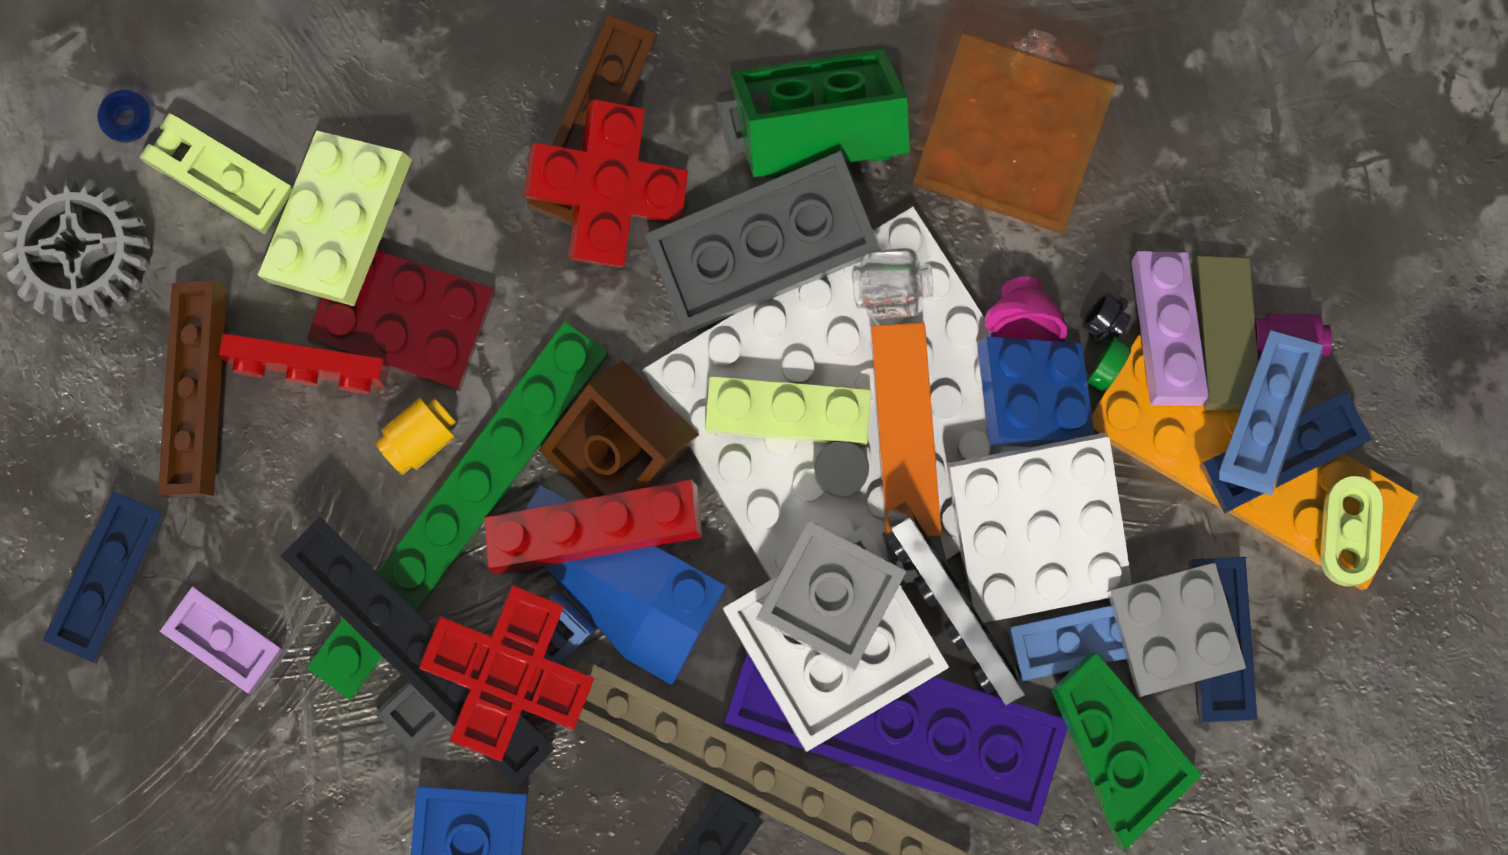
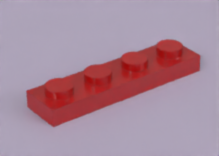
(593, 527)

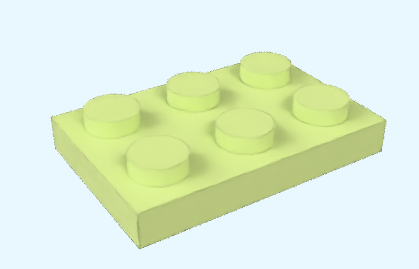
(335, 217)

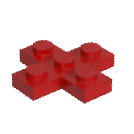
(605, 183)
(506, 673)

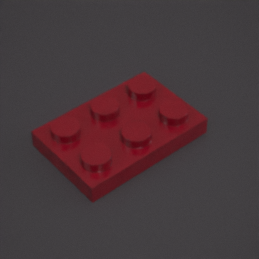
(410, 318)

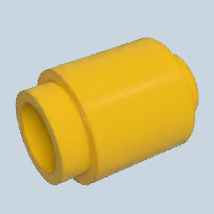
(416, 435)

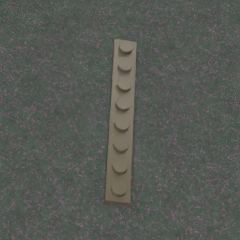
(748, 771)

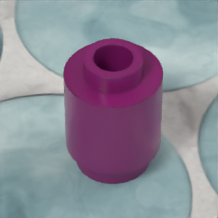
(1298, 325)

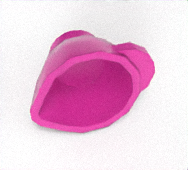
(1026, 313)

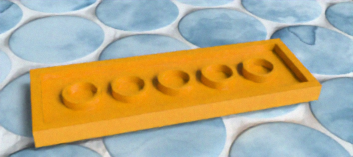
(1183, 437)

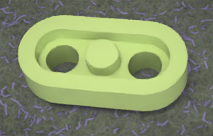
(1353, 533)

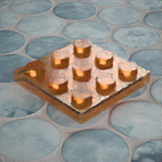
(1014, 132)

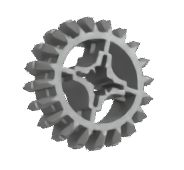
(68, 208)

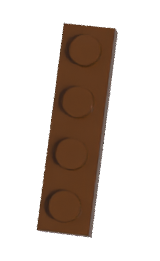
(608, 77)
(192, 389)

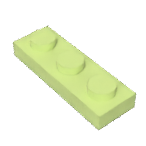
(787, 411)

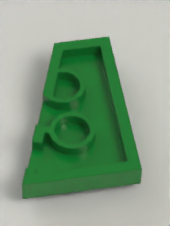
(1122, 749)

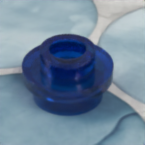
(117, 103)

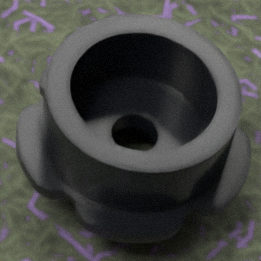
(1106, 318)

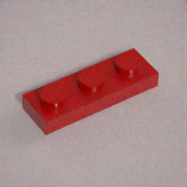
(303, 364)

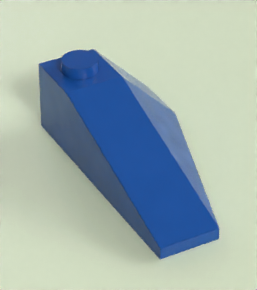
(640, 600)

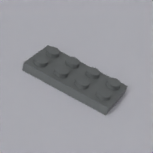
(763, 242)

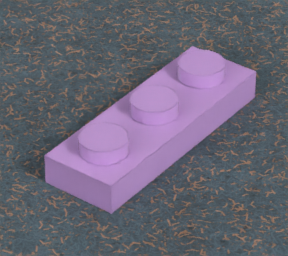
(1169, 328)

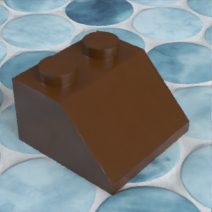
(618, 436)

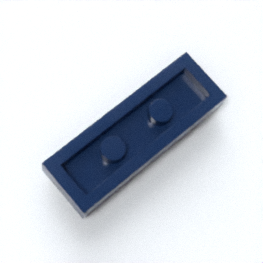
(1318, 438)
(104, 577)
(1232, 694)

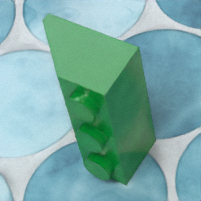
(821, 109)

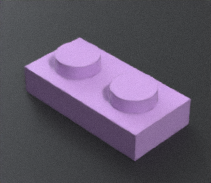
(221, 640)

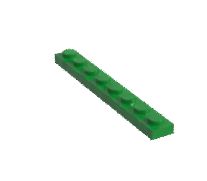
(469, 496)

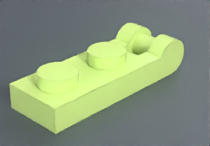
(218, 174)

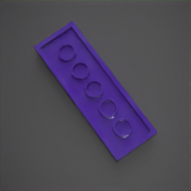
(932, 739)

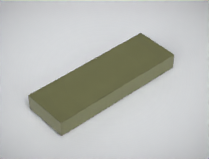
(1226, 329)

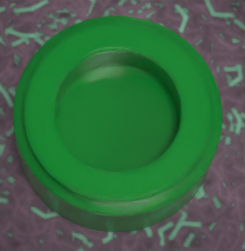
(1109, 364)

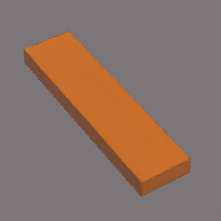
(905, 423)

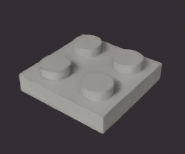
(831, 595)
(1176, 630)

